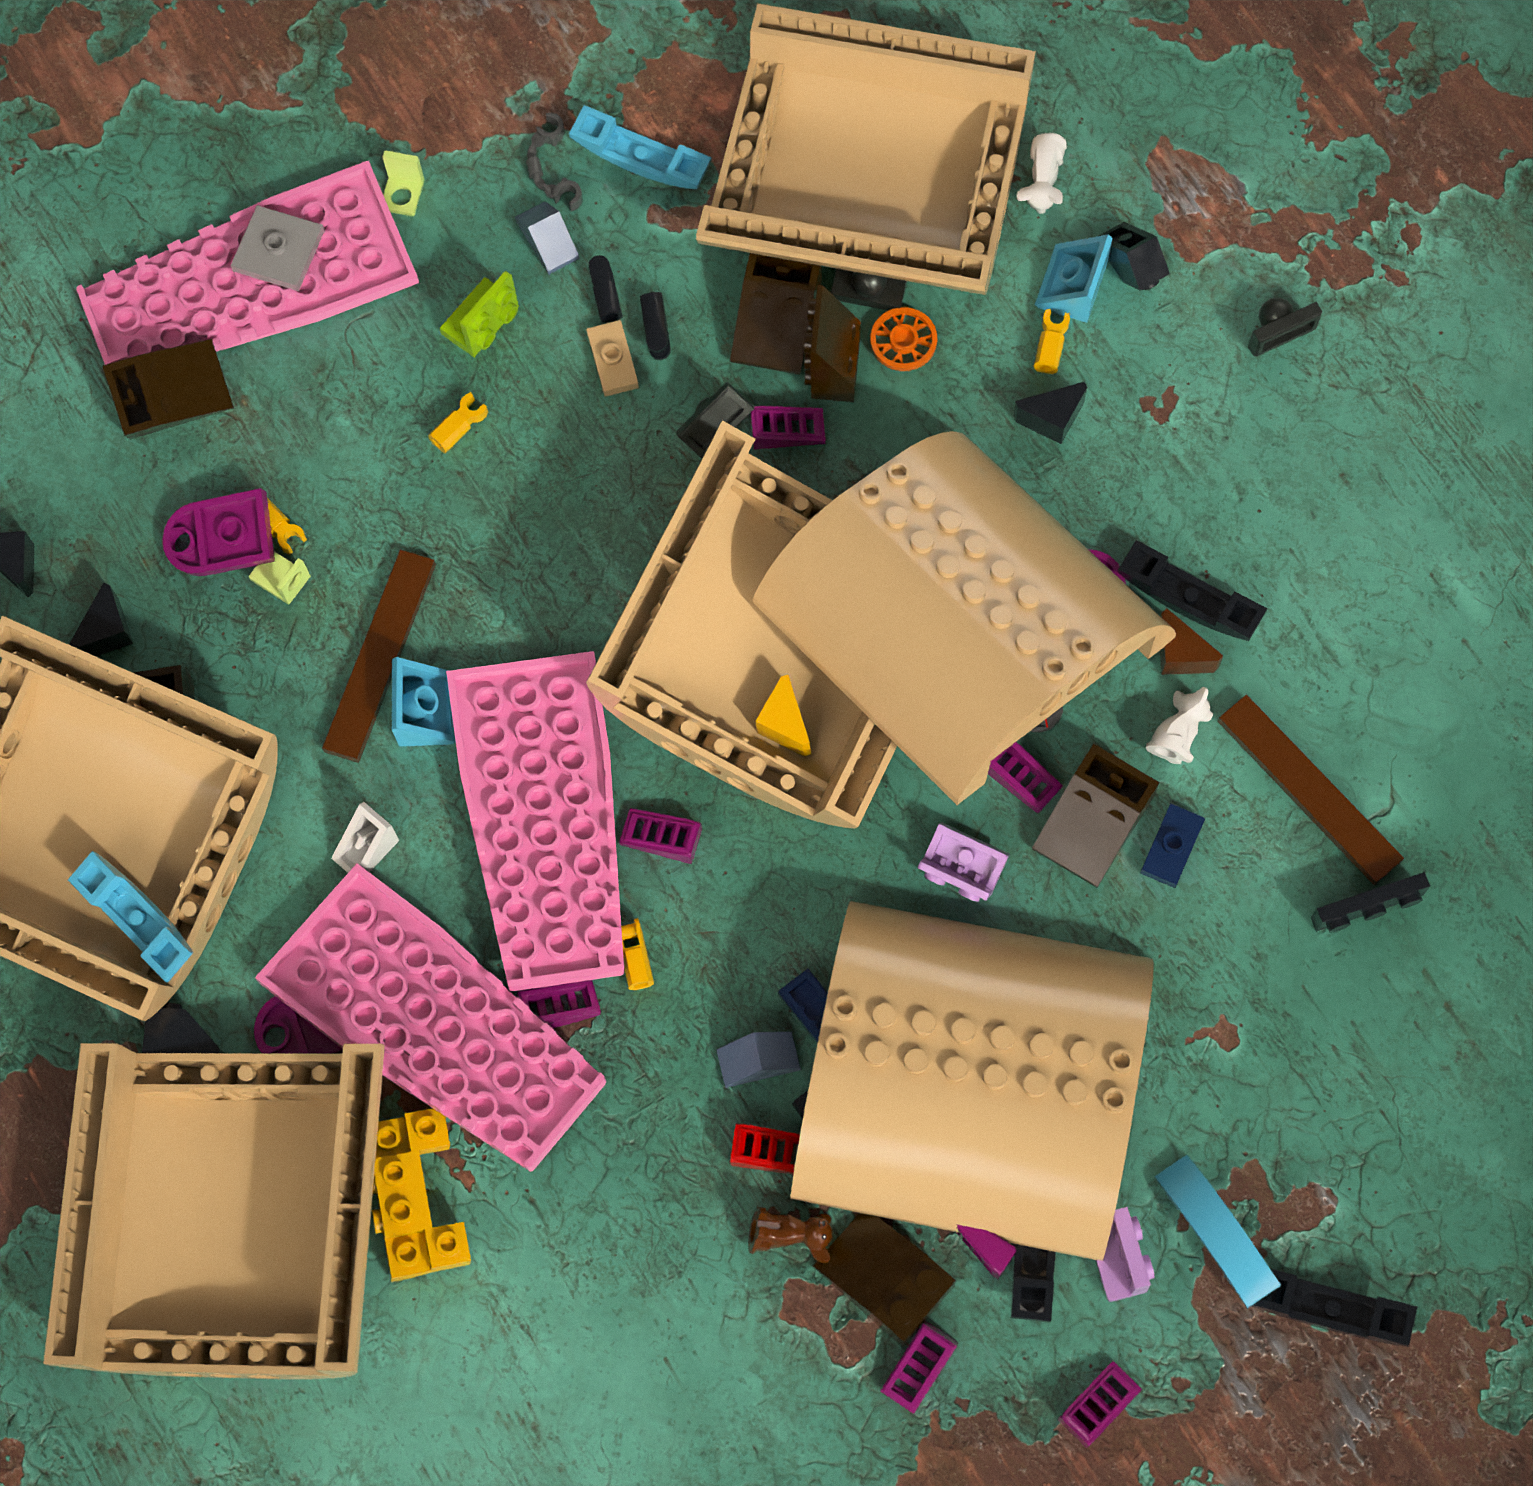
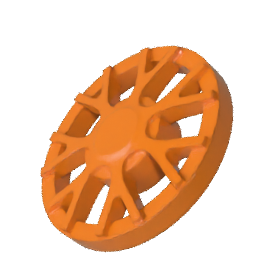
(903, 339)

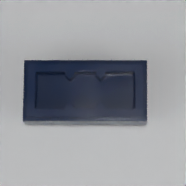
(1172, 845)
(806, 1000)

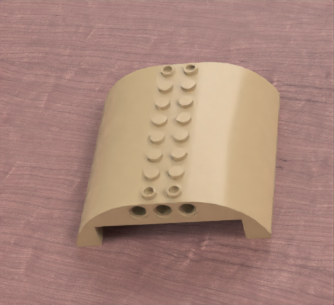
(871, 149)
(952, 607)
(702, 659)
(123, 773)
(974, 1080)
(216, 1213)

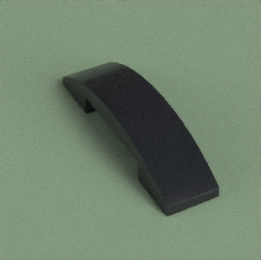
(1189, 595)
(1032, 1284)
(1340, 1310)

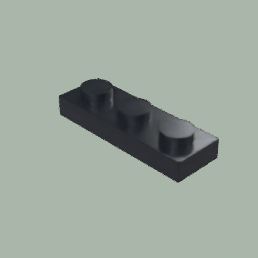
(1370, 903)

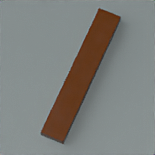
(374, 663)
(1310, 790)

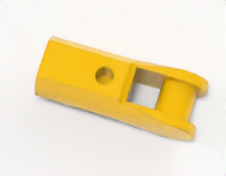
(635, 958)

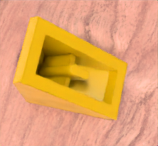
(782, 719)

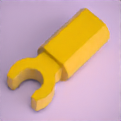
(1050, 344)
(457, 424)
(282, 528)

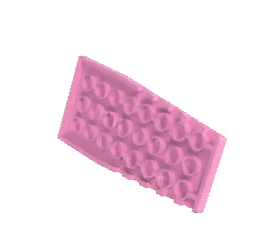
(197, 297)
(542, 815)
(450, 1030)

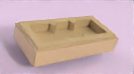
(612, 358)

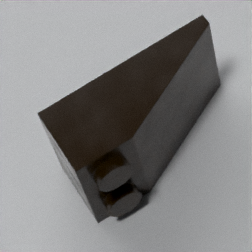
(885, 1276)

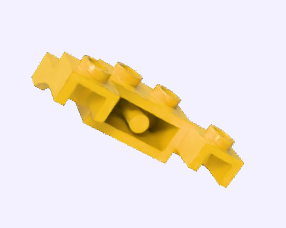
(402, 1200)

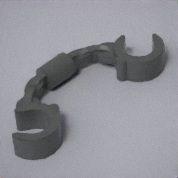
(535, 169)

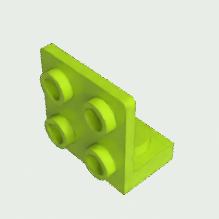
(482, 314)

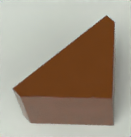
(1187, 651)

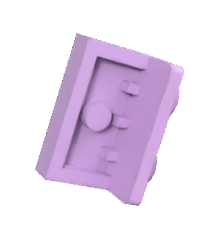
(963, 862)
(1124, 1268)

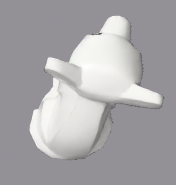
(1047, 154)
(1177, 732)

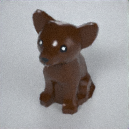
(781, 1230)

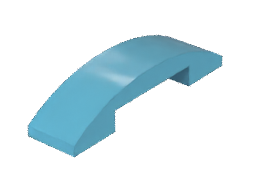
(638, 153)
(133, 913)
(1218, 1230)

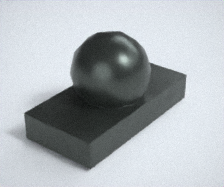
(868, 290)
(1282, 324)
(724, 405)

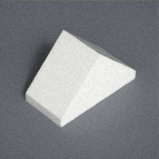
(365, 840)

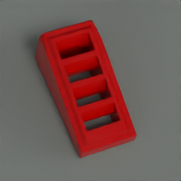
(738, 1158)

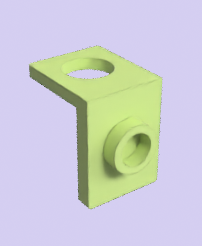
(403, 173)
(281, 577)

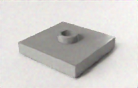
(277, 248)

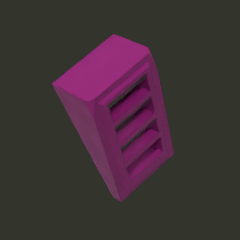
(777, 439)
(1012, 784)
(684, 854)
(562, 1018)
(988, 1248)
(900, 1396)
(1076, 1427)

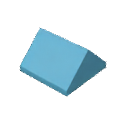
(1074, 277)
(420, 704)

